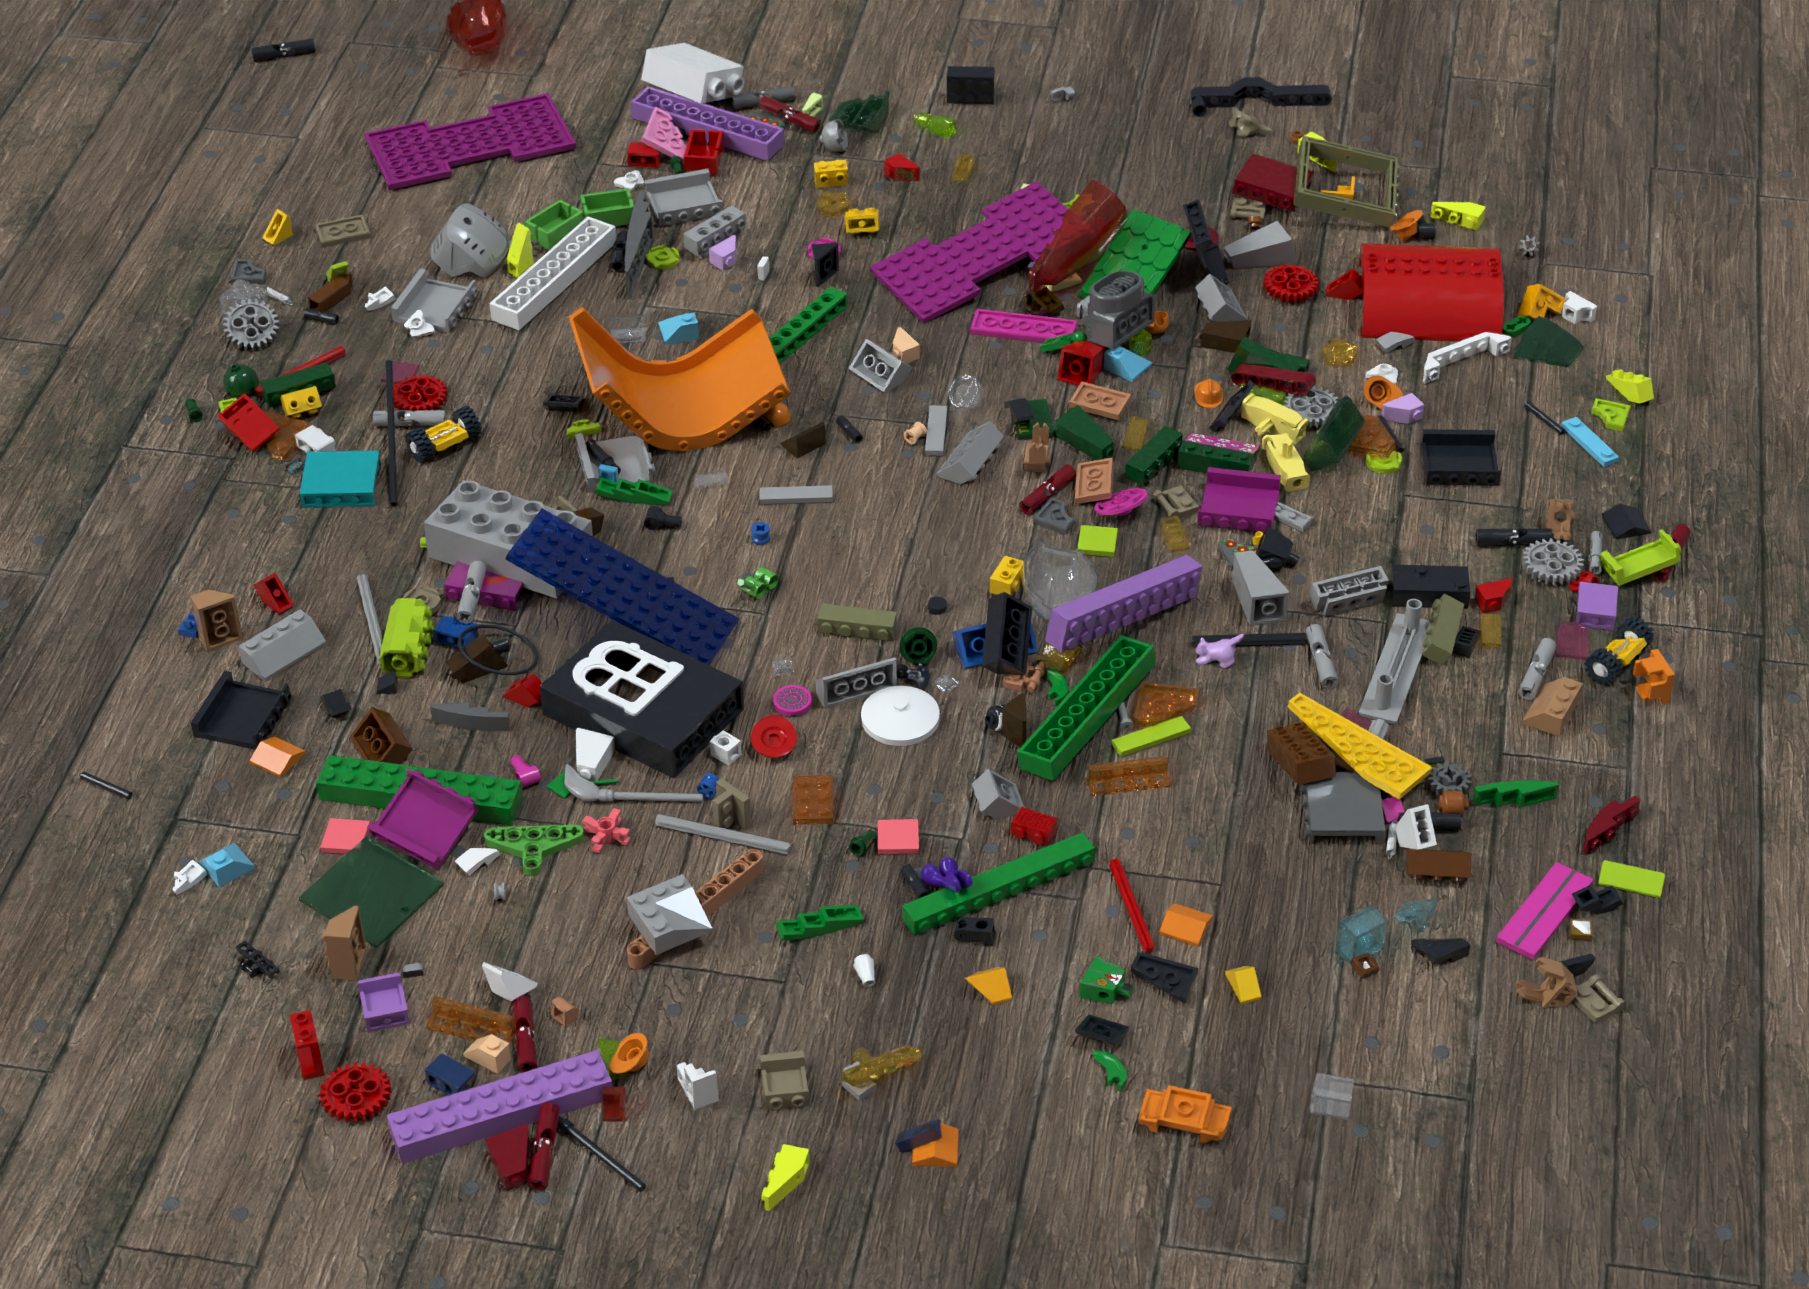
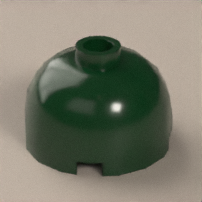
(239, 380)

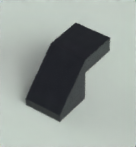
(1019, 409)
(335, 703)
(1597, 902)

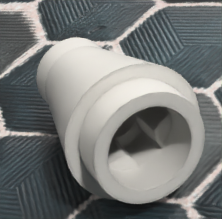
(865, 969)

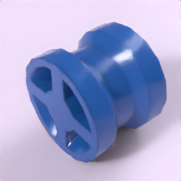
(760, 533)
(708, 786)

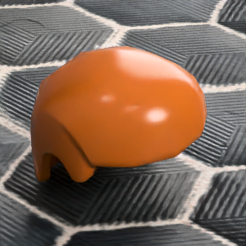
(1160, 323)
(778, 415)

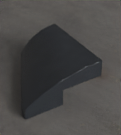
(1442, 949)

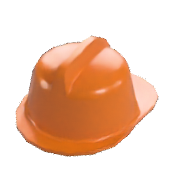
(1407, 225)
(1380, 391)
(1208, 393)
(630, 1054)

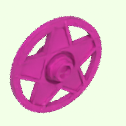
(1122, 502)

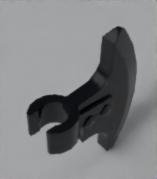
(918, 676)

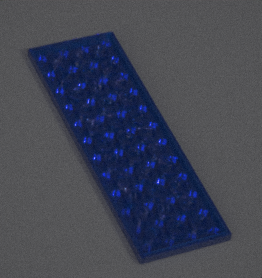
(621, 587)

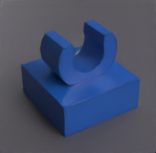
(189, 627)

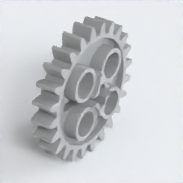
(260, 315)
(1312, 406)
(1552, 561)

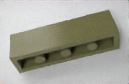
(857, 622)
(1442, 629)

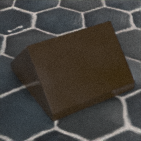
(806, 441)
(1015, 720)

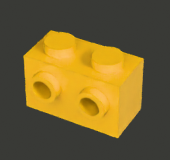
(831, 173)
(862, 221)
(301, 403)
(1006, 576)

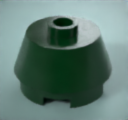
(918, 645)

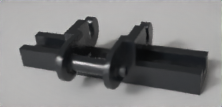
(252, 959)

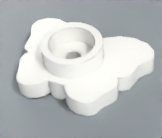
(631, 181)
(418, 326)
(1385, 371)

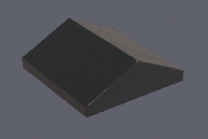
(564, 403)
(1625, 522)
(1102, 1030)

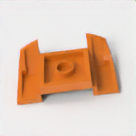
(1185, 1111)

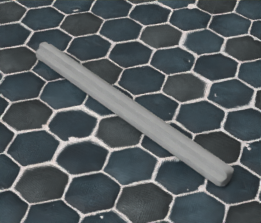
(370, 614)
(723, 834)

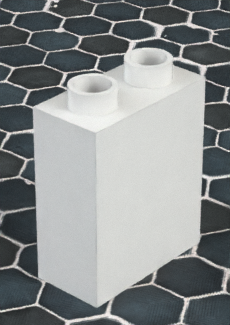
(692, 73)

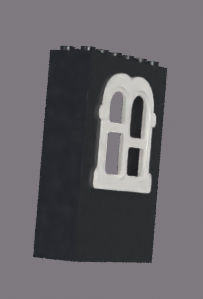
(667, 722)

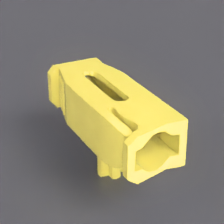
(1273, 418)
(1286, 462)

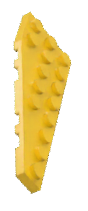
(1366, 753)

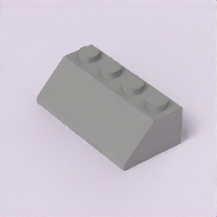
(971, 454)
(281, 645)
(856, 683)

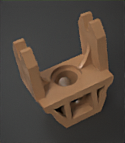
(1036, 452)
(1560, 528)
(1555, 991)

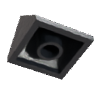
(825, 261)

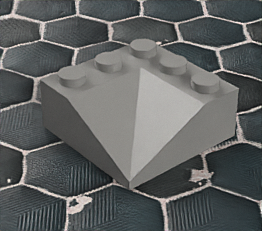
(668, 914)

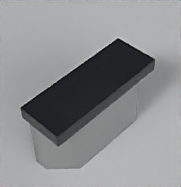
(412, 970)

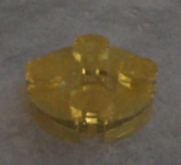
(826, 201)
(1346, 355)

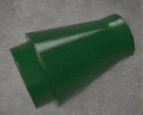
(861, 844)

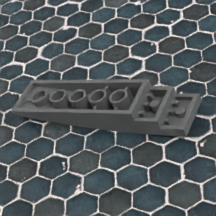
(638, 241)

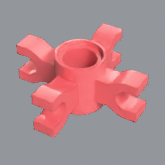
(606, 830)

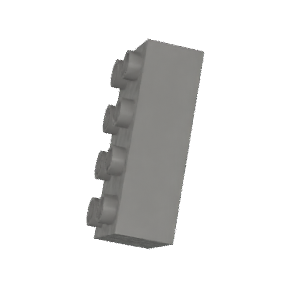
(484, 527)

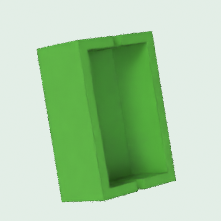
(609, 206)
(554, 223)

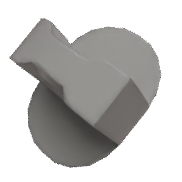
(1062, 93)

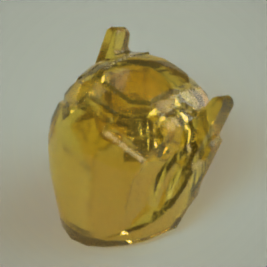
(1058, 660)

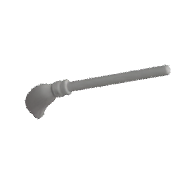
(589, 792)

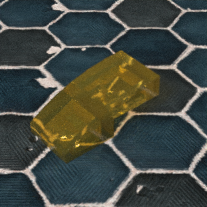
(1490, 630)

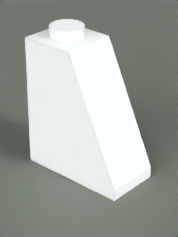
(593, 753)
(1416, 829)

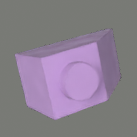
(724, 253)
(1403, 409)

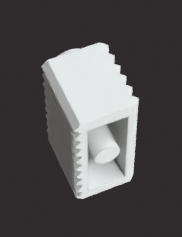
(314, 440)

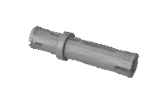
(1595, 550)

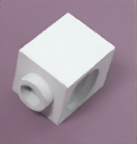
(725, 747)

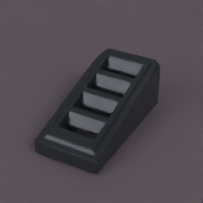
(1466, 641)

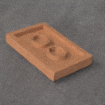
(1100, 400)
(1094, 480)

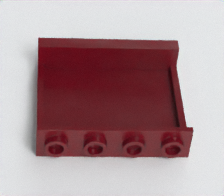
(1269, 182)

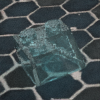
(1361, 933)

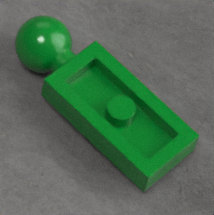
(1055, 343)

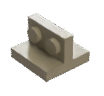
(730, 806)

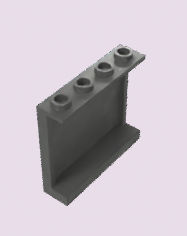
(1343, 807)

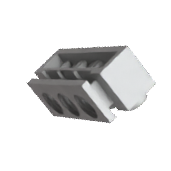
(723, 229)
(1374, 584)

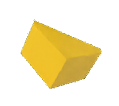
(278, 228)
(1244, 983)

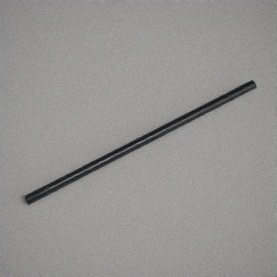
(391, 433)

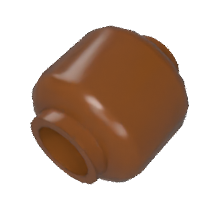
(1452, 802)

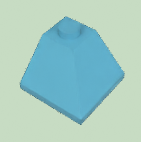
(679, 329)
(1125, 363)
(226, 864)

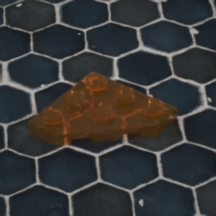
(1373, 438)
(284, 441)
(1162, 702)

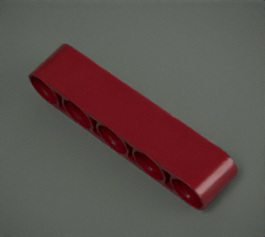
(1275, 378)

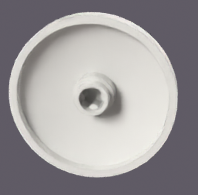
(900, 715)

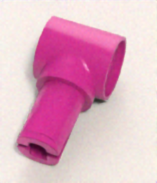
(524, 772)

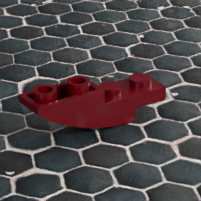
(1608, 820)

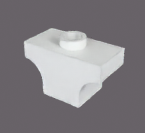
(1578, 309)

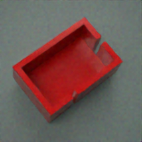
(702, 156)

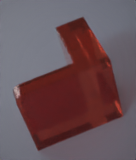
(614, 1104)

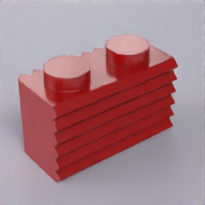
(1034, 826)

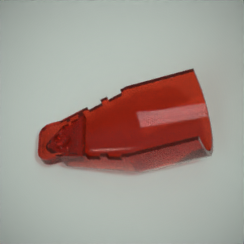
(1082, 238)

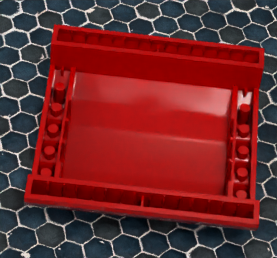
(1431, 291)

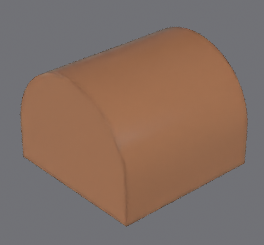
(563, 1011)

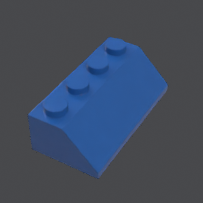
(970, 644)

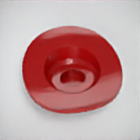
(773, 736)

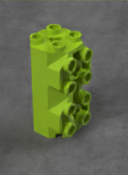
(406, 637)

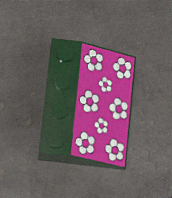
(1206, 451)

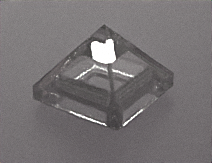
(782, 667)
(946, 683)

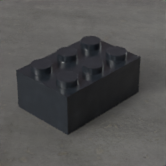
(970, 85)

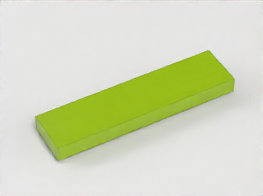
(1151, 736)

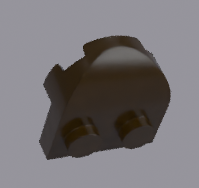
(1042, 303)

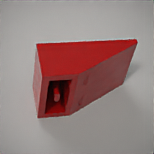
(248, 422)

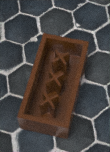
(1301, 753)

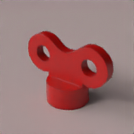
(1584, 577)

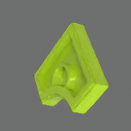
(1611, 413)

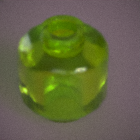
(1141, 343)

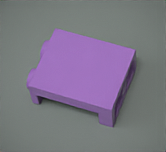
(1597, 605)
(383, 1002)

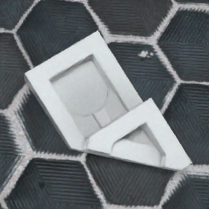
(379, 299)
(475, 857)
(188, 877)

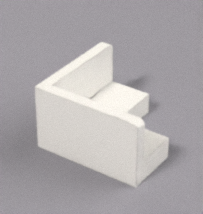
(699, 1086)

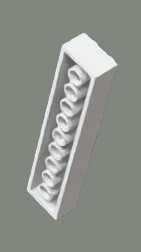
(552, 273)

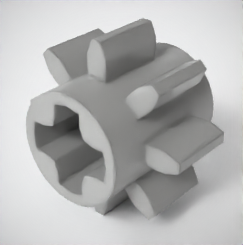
(1530, 249)

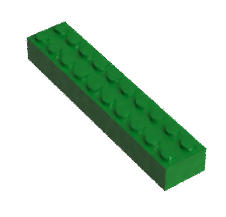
(1086, 708)
(377, 783)

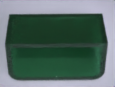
(1334, 435)

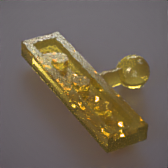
(873, 1068)

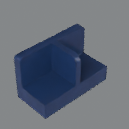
(448, 1075)

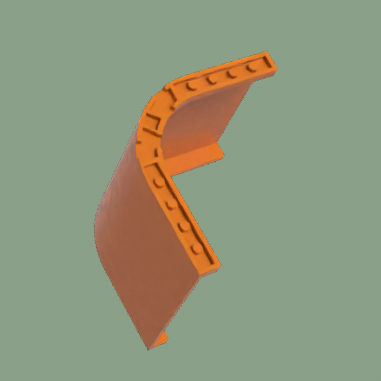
(690, 399)

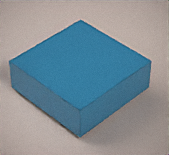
(608, 472)

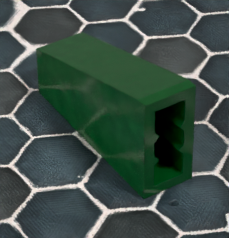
(1255, 354)
(1084, 434)

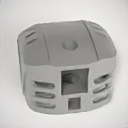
(482, 231)

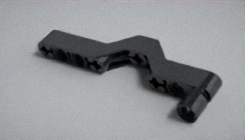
(1258, 88)

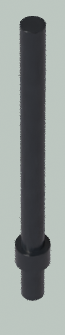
(567, 1127)

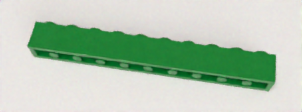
(999, 883)

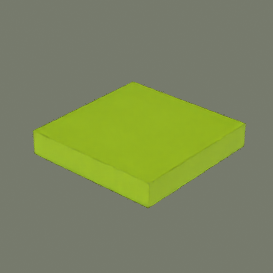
(1097, 540)

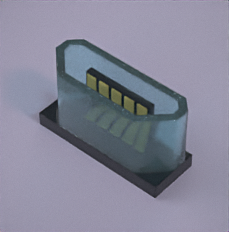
(295, 466)

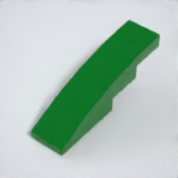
(640, 493)
(1520, 792)
(826, 921)

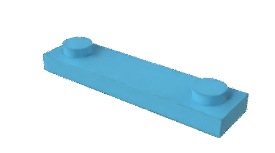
(1590, 442)

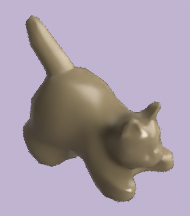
(1246, 123)

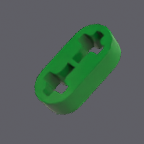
(1516, 326)

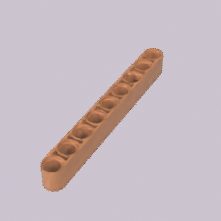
(710, 896)

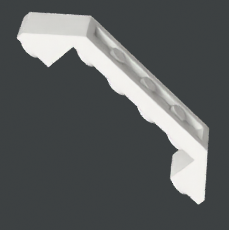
(1495, 343)

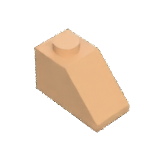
(905, 347)
(489, 1052)

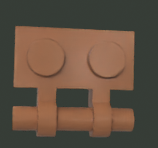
(1017, 682)

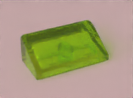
(607, 1049)

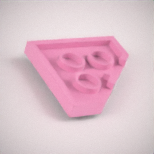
(663, 135)

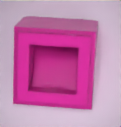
(1391, 808)

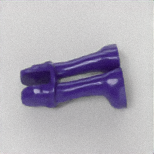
(947, 876)

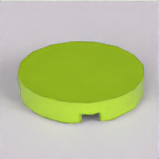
(662, 257)
(1383, 464)

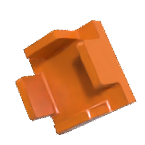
(1658, 675)

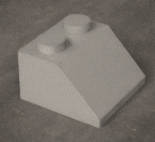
(997, 795)

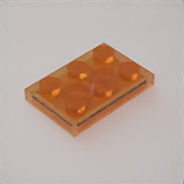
(813, 799)

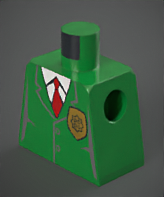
(1104, 982)

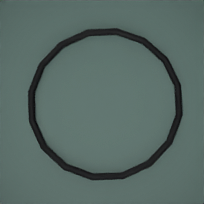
(492, 670)

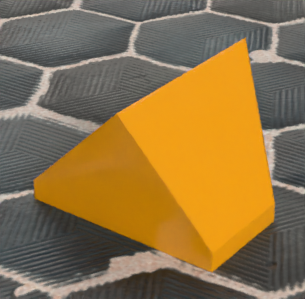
(992, 984)

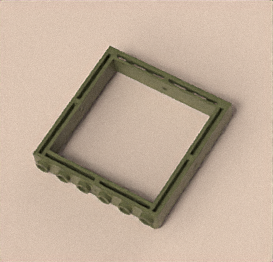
(1343, 206)

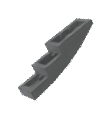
(476, 718)

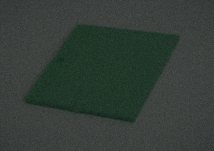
(376, 881)

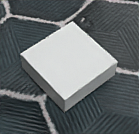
(763, 268)

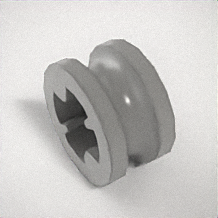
(500, 891)

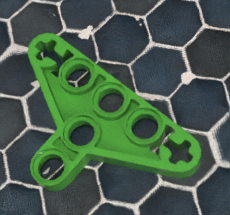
(543, 843)

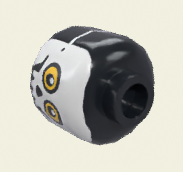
(994, 717)

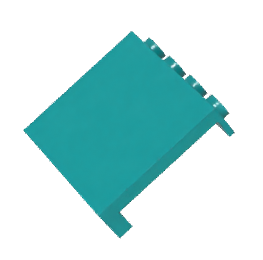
(339, 479)

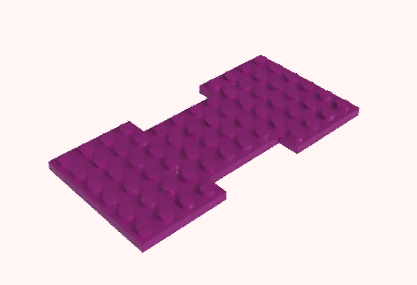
(423, 154)
(944, 275)

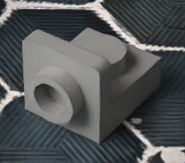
(861, 1091)

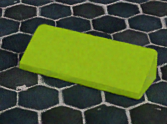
(1631, 879)

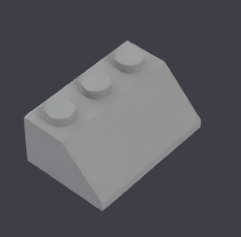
(1219, 300)
(879, 366)

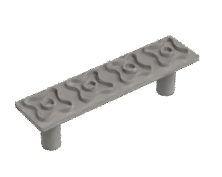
(1396, 666)

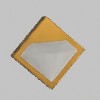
(1581, 929)

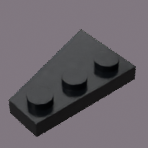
(1229, 408)
(1165, 974)

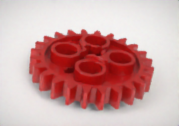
(1291, 283)
(409, 393)
(355, 1092)

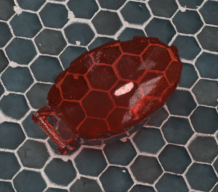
(478, 25)

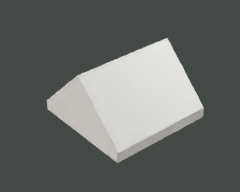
(507, 983)

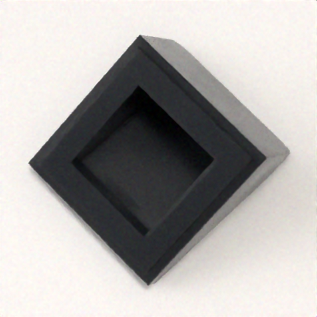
(387, 683)

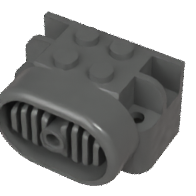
(1118, 309)

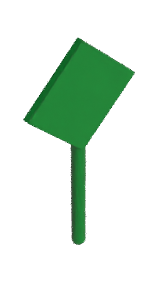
(560, 789)

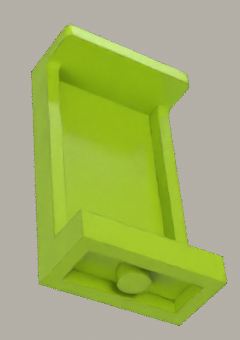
(1642, 560)

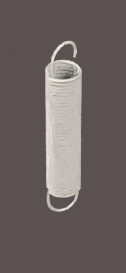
(278, 296)
(1392, 839)

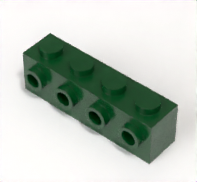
(318, 376)
(1153, 455)

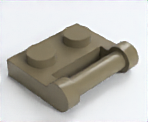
(1245, 208)
(1179, 498)
(1593, 1004)

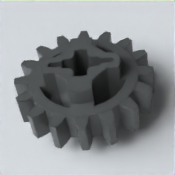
(1448, 778)

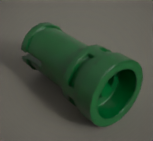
(677, 165)
(194, 411)

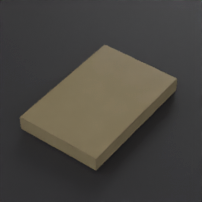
(342, 231)

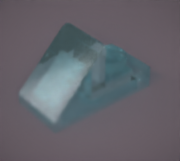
(1420, 911)

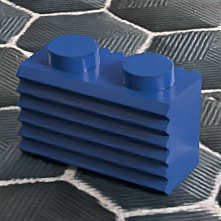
(449, 629)

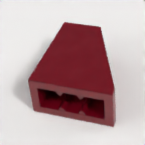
(510, 1156)

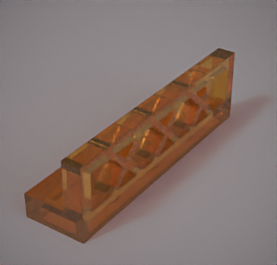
(1127, 772)
(472, 1016)

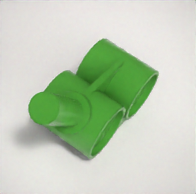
(759, 584)

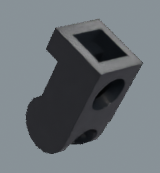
(975, 929)

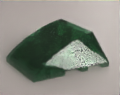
(864, 114)
(1548, 343)

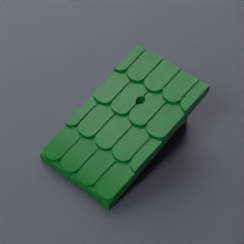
(1143, 247)

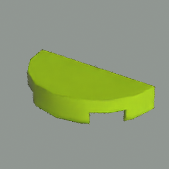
(584, 427)

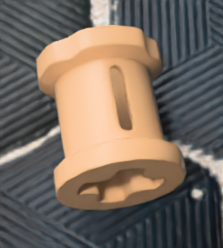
(913, 434)

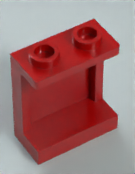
(307, 1045)

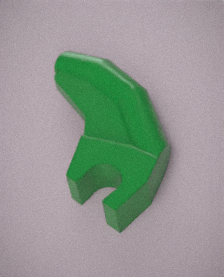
(1059, 686)
(1115, 1069)

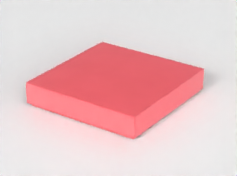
(343, 835)
(898, 836)

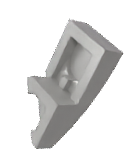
(1393, 339)

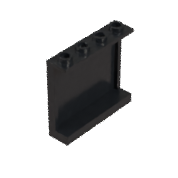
(1460, 457)
(239, 712)

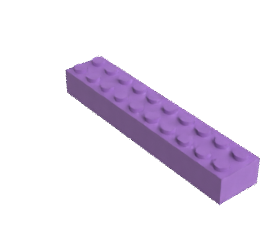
(739, 132)
(1123, 603)
(497, 1106)

